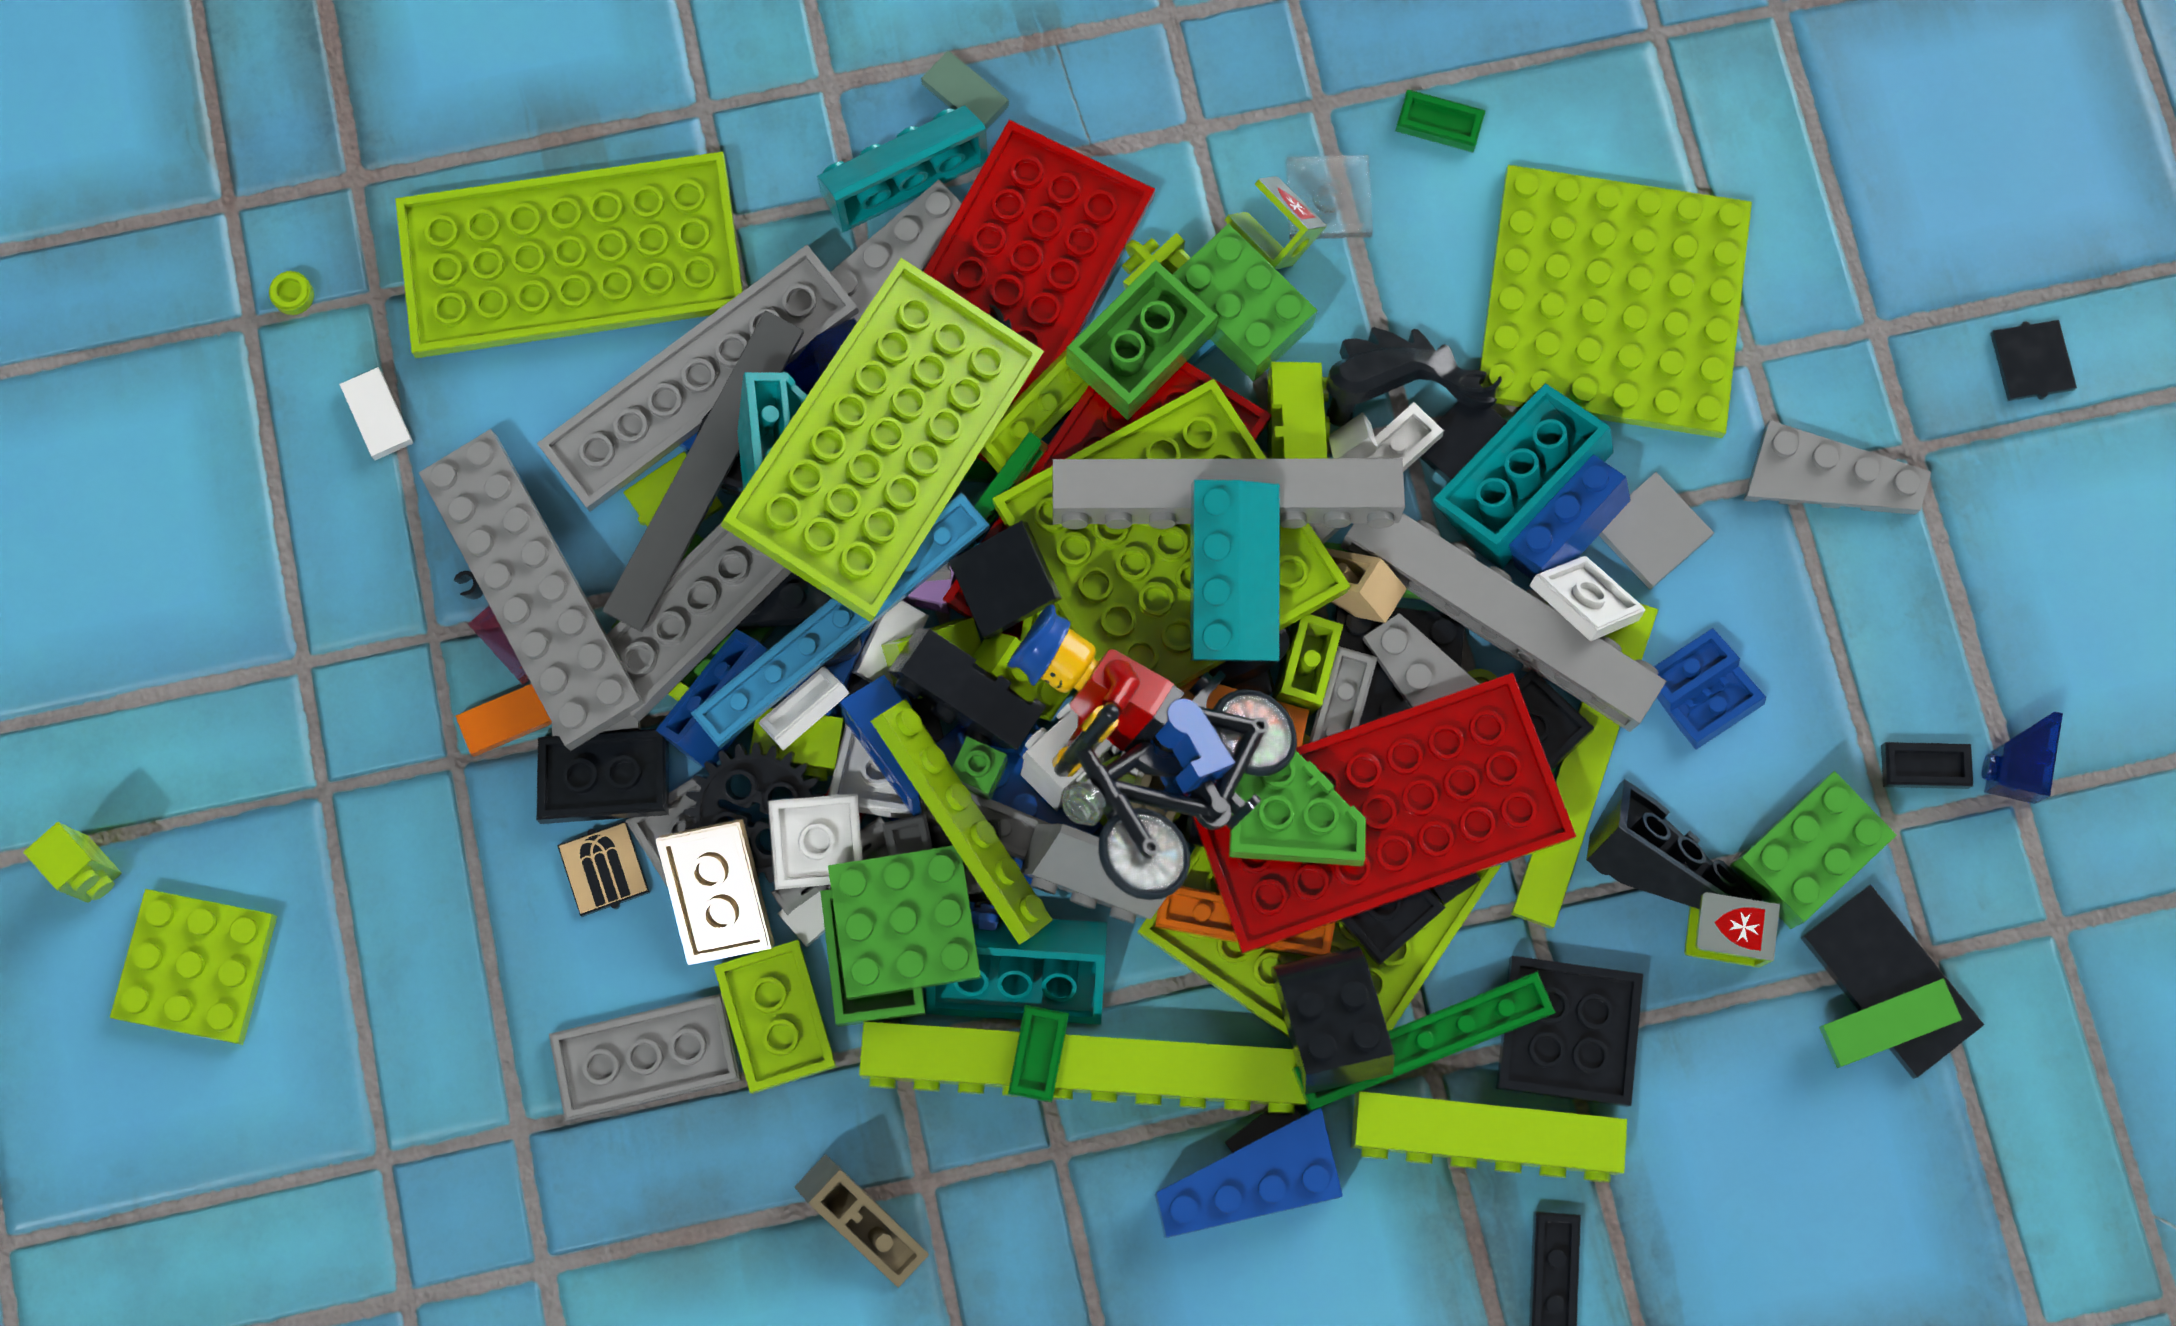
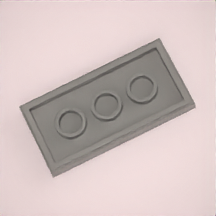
(644, 1057)

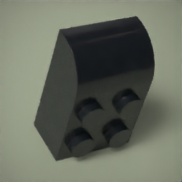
(1333, 1019)

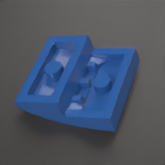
(1706, 689)

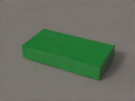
(1440, 120)
(1038, 1053)

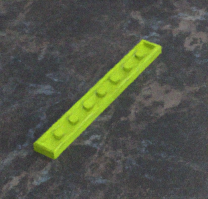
(1578, 783)

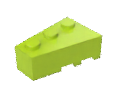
(1297, 410)

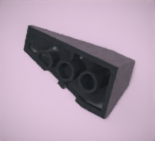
(1650, 854)

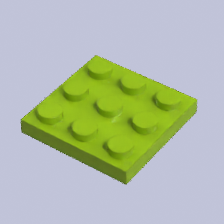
(193, 966)

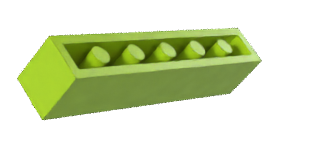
(1489, 1134)

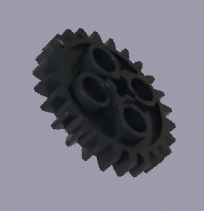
(765, 774)

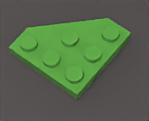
(1298, 819)

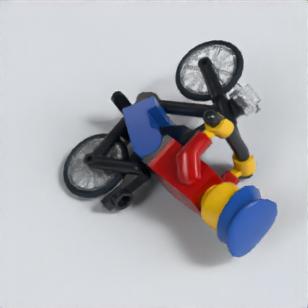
(1161, 738)

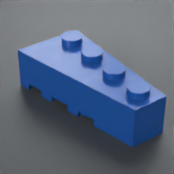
(1263, 1178)

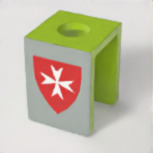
(1307, 222)
(1732, 930)

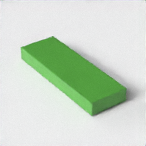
(1890, 1023)

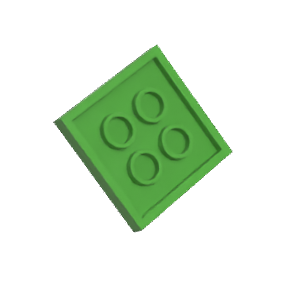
(903, 922)

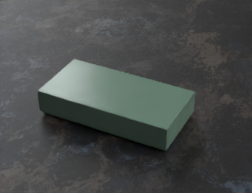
(960, 86)

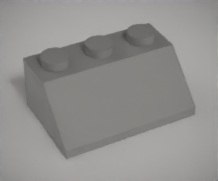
(1071, 862)

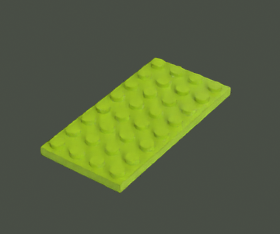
(568, 254)
(883, 440)

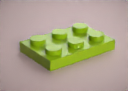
(775, 1017)

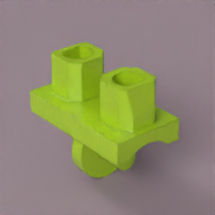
(1169, 255)

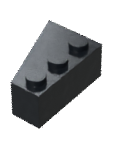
(964, 691)

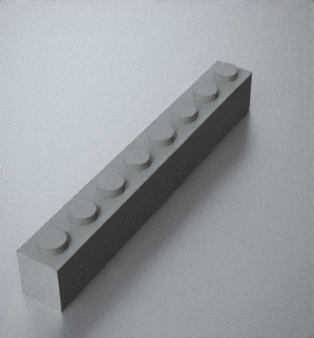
(1160, 490)
(1511, 618)

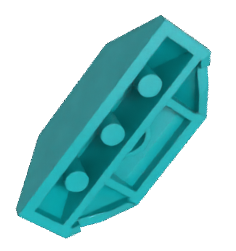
(764, 412)

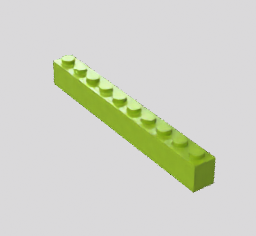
(1087, 1065)

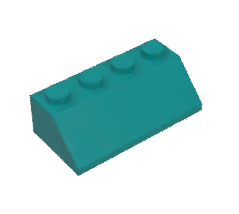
(904, 167)
(1521, 471)
(1234, 571)
(1052, 970)

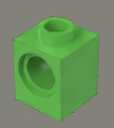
(980, 767)

